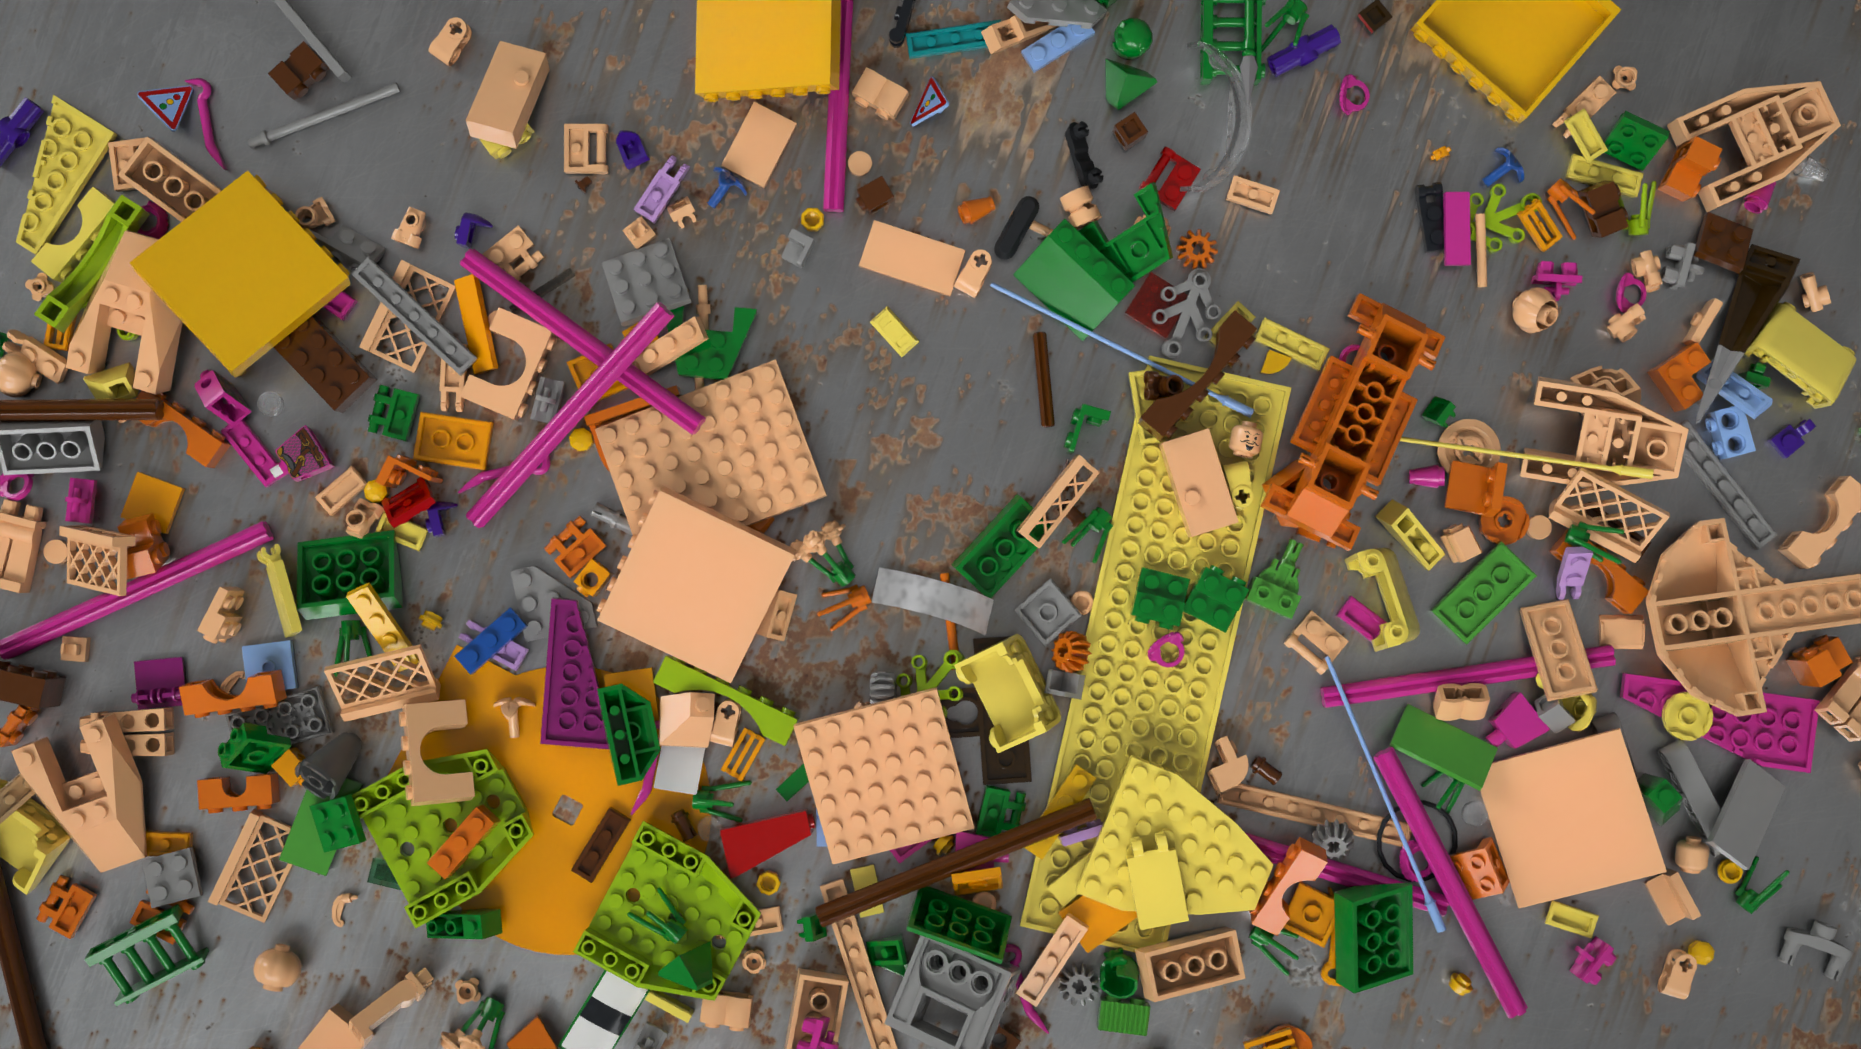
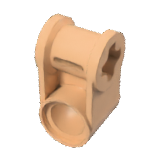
(448, 43)
(973, 277)
(724, 726)
(1677, 977)

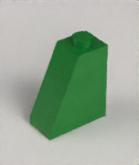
(1659, 797)

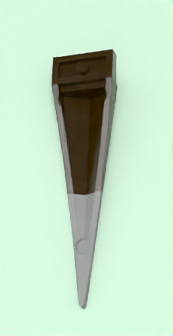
(1755, 296)

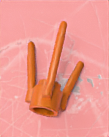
(1561, 191)
(857, 598)

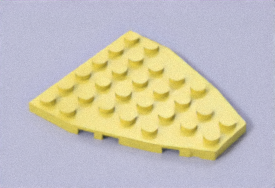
(1215, 857)

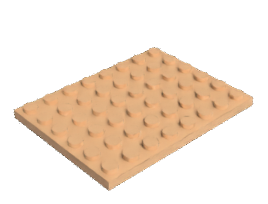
(741, 462)

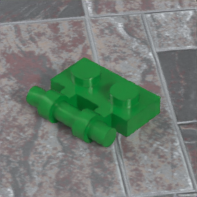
(399, 416)
(994, 808)

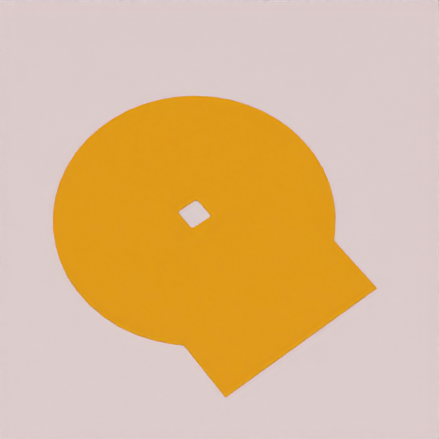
(538, 894)

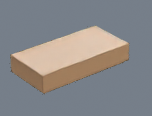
(341, 490)

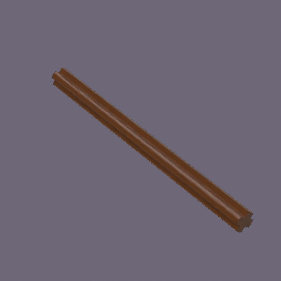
(81, 409)
(956, 862)
(17, 977)

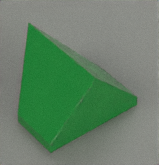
(1125, 83)
(889, 953)
(691, 968)

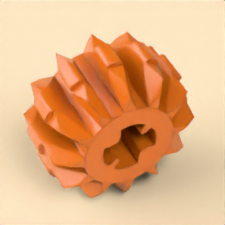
(1206, 251)
(1071, 651)

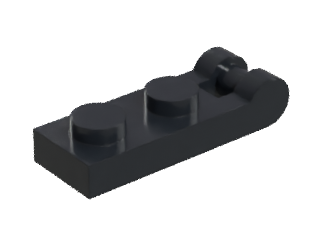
(902, 16)
(1431, 216)

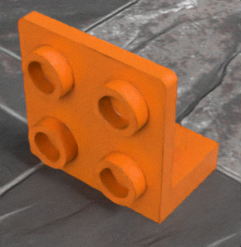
(394, 472)
(1476, 488)
(1481, 870)

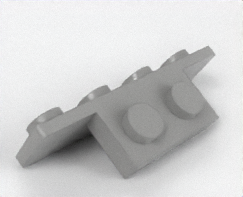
(351, 248)

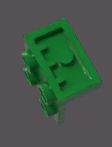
(1094, 416)

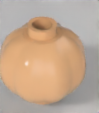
(1535, 310)
(18, 375)
(277, 968)

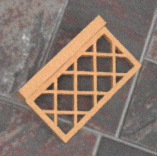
(383, 317)
(98, 541)
(1618, 543)
(389, 697)
(235, 864)

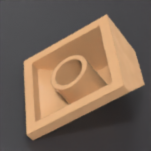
(686, 719)

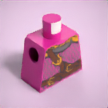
(212, 389)
(301, 457)

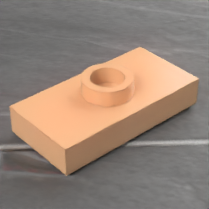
(1701, 321)

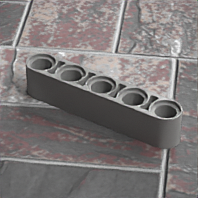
(1692, 787)

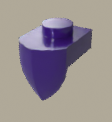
(631, 148)
(465, 232)
(434, 522)

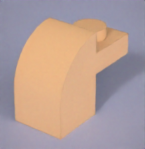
(1231, 771)

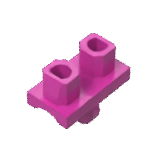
(1568, 277)
(81, 500)
(1591, 959)
(818, 1028)

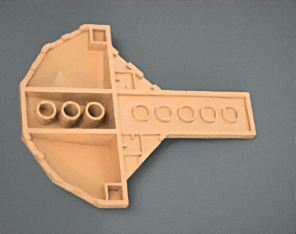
(1727, 620)

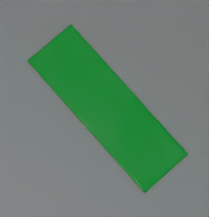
(793, 783)

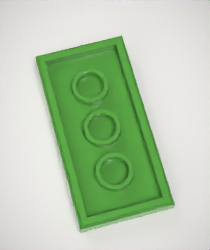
(1483, 592)
(1443, 747)
(303, 842)

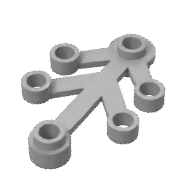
(1187, 309)

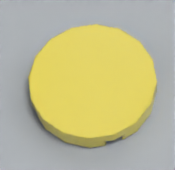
(1686, 716)

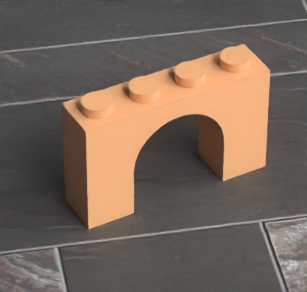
(512, 398)
(425, 785)

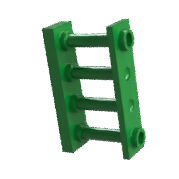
(1209, 22)
(147, 932)

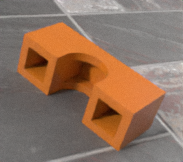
(217, 793)
(463, 841)

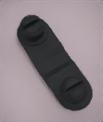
(1085, 169)
(1016, 227)

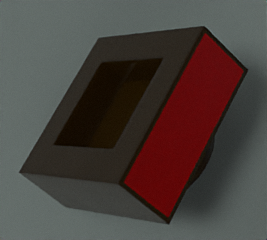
(1374, 16)

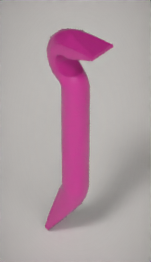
(205, 119)
(496, 473)
(647, 782)
(1028, 1007)

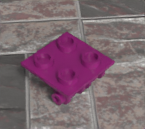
(158, 683)

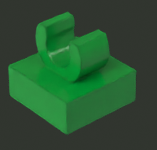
(1755, 376)
(1439, 411)
(812, 928)

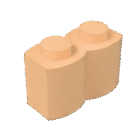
(879, 94)
(1460, 543)
(1459, 701)
(728, 1009)

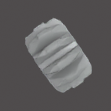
(882, 686)
(1334, 838)
(1087, 980)

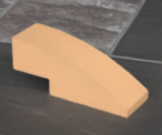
(1012, 32)

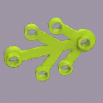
(1493, 219)
(936, 679)

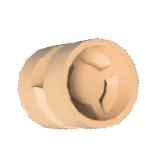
(1080, 207)

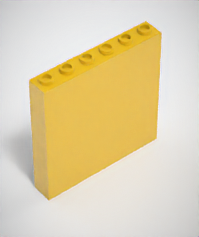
(1513, 46)
(766, 48)
(241, 272)

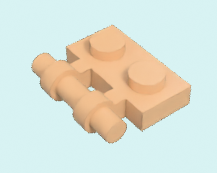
(510, 249)

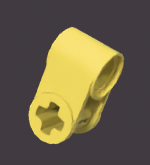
(1239, 480)

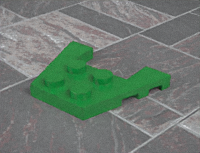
(1140, 246)
(719, 353)

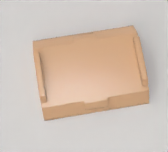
(1622, 631)

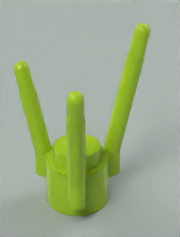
(1640, 222)

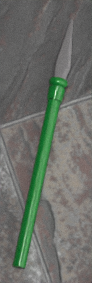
(1248, 65)

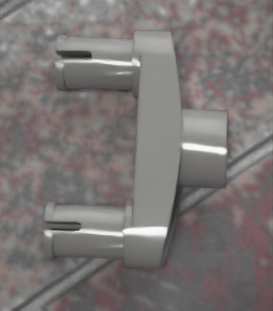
(1820, 938)

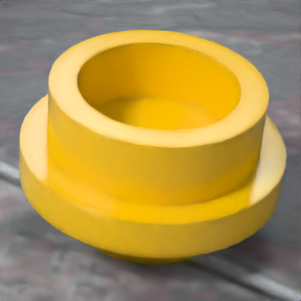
(431, 620)
(944, 844)
(1729, 871)
(1460, 983)

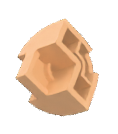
(1611, 380)

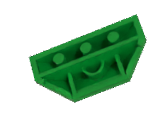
(628, 732)

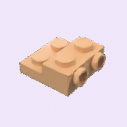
(220, 620)

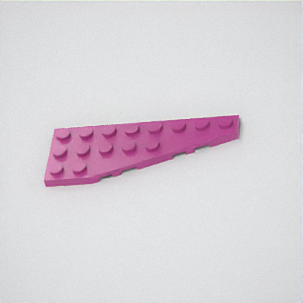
(1770, 739)

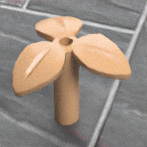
(510, 711)

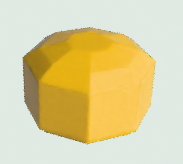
(812, 219)
(581, 439)
(375, 492)
(768, 882)
(1701, 951)

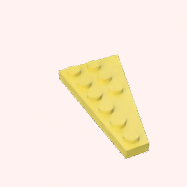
(63, 167)

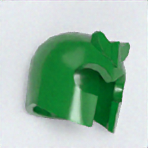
(1132, 38)
(1119, 974)

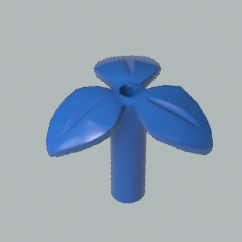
(1511, 163)
(726, 180)

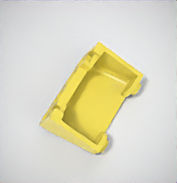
(1803, 355)
(1385, 567)
(1010, 692)
(31, 843)

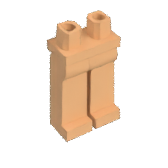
(19, 545)
(1845, 703)
(138, 721)
(398, 997)

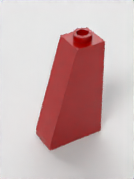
(761, 839)

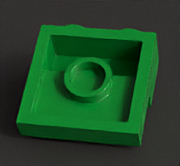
(1159, 598)
(1215, 598)
(252, 749)

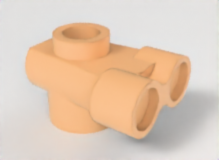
(317, 212)
(410, 233)
(1647, 266)
(1815, 296)
(1624, 325)
(362, 517)

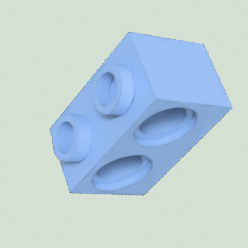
(1737, 430)

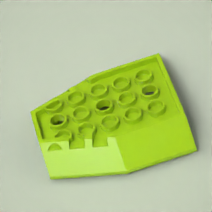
(395, 821)
(696, 890)

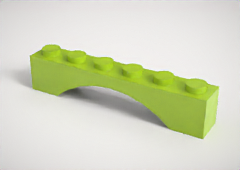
(70, 296)
(772, 721)

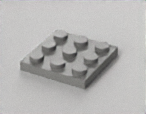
(645, 278)

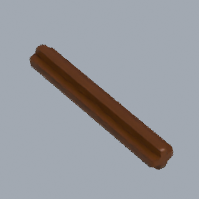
(1043, 379)

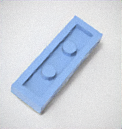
(1055, 45)
(1740, 393)

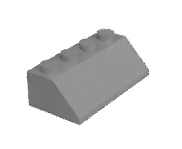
(51, 446)

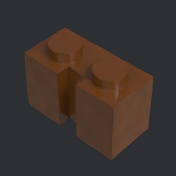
(299, 71)
(1608, 214)

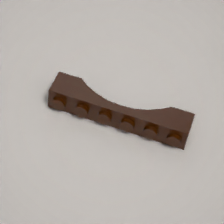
(1166, 412)

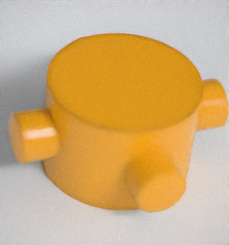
(1441, 153)

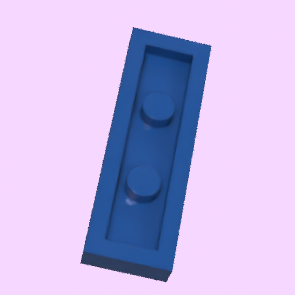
(491, 641)

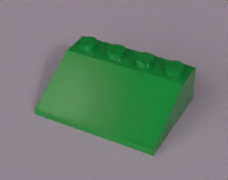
(1074, 278)
(340, 564)
(959, 923)
(1373, 935)

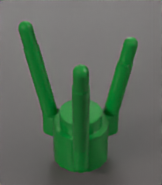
(1293, 13)
(1097, 521)
(1579, 537)
(348, 632)
(1450, 789)
(705, 800)
(1752, 900)
(671, 930)
(1262, 937)

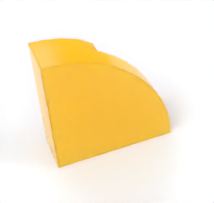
(1274, 362)

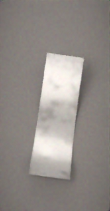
(933, 598)

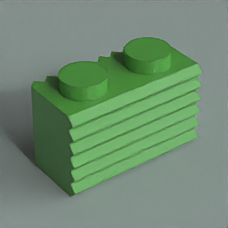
(1123, 1015)

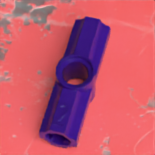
(1305, 52)
(16, 127)

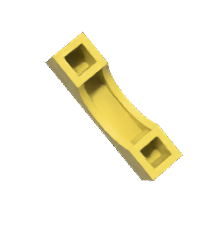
(61, 260)

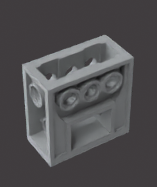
(946, 983)

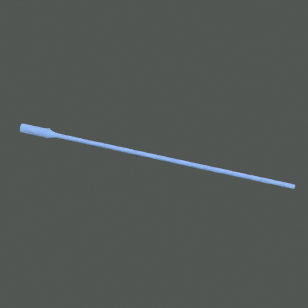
(1225, 400)
(1429, 901)

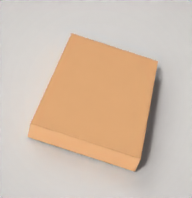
(759, 145)

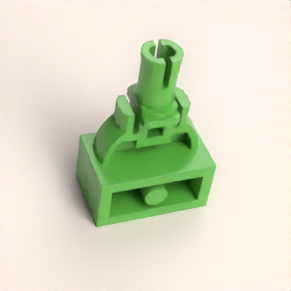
(1276, 587)

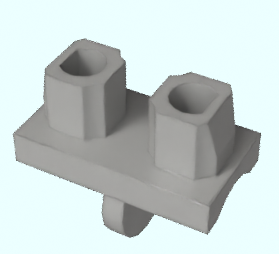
(1685, 266)
(547, 399)
(651, 1037)

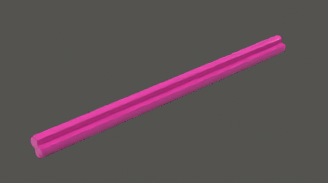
(838, 120)
(580, 339)
(570, 414)
(136, 590)
(1429, 681)
(1349, 875)
(1450, 882)

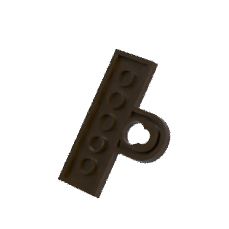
(997, 768)

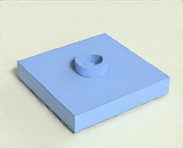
(271, 657)

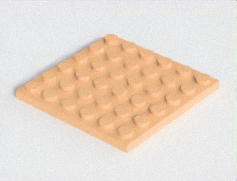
(884, 775)

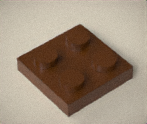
(1723, 242)

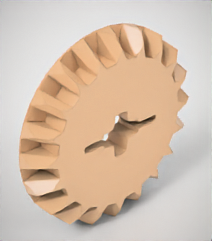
(1469, 433)

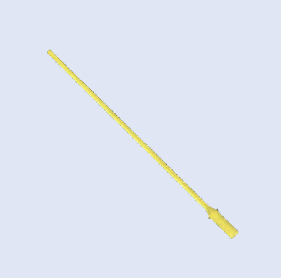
(1618, 469)

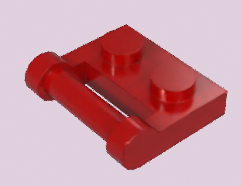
(1181, 176)
(408, 502)

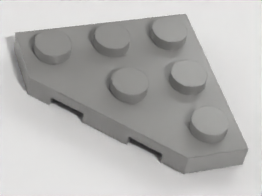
(1058, 12)
(534, 595)

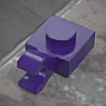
(1789, 439)

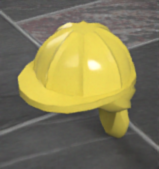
(1580, 707)

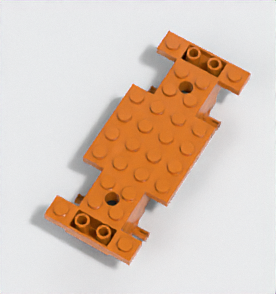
(1355, 421)

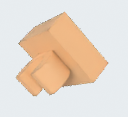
(681, 209)
(639, 233)
(75, 648)

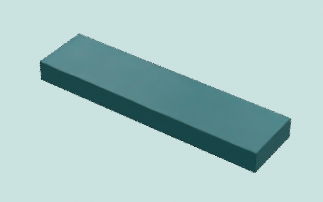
(947, 40)

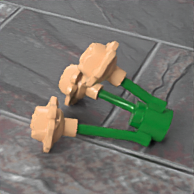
(815, 542)
(490, 1010)

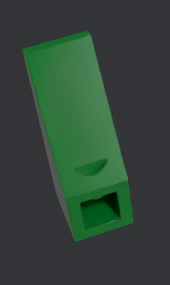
(466, 924)

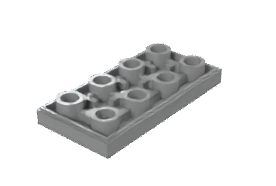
(298, 716)
(1746, 814)

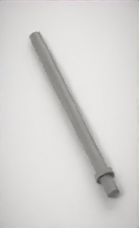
(267, 137)

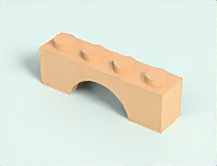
(1844, 502)

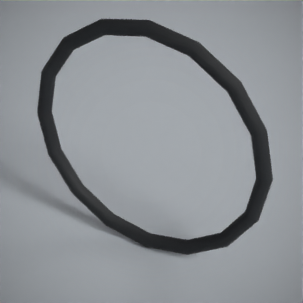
(1382, 827)

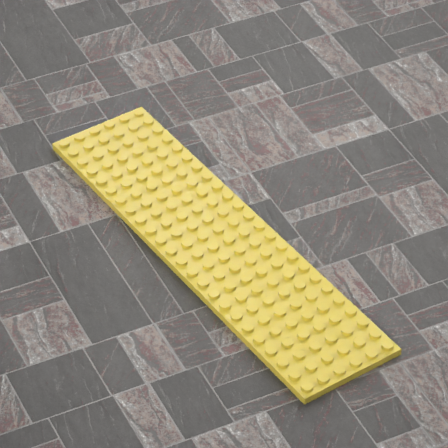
(1126, 698)

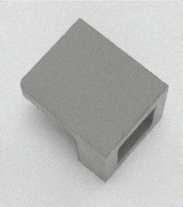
(798, 248)
(1064, 684)
(1553, 714)

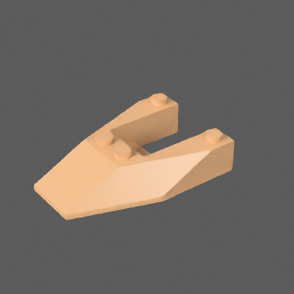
(1772, 128)
(129, 305)
(1611, 435)
(98, 809)

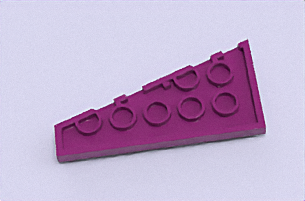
(571, 684)

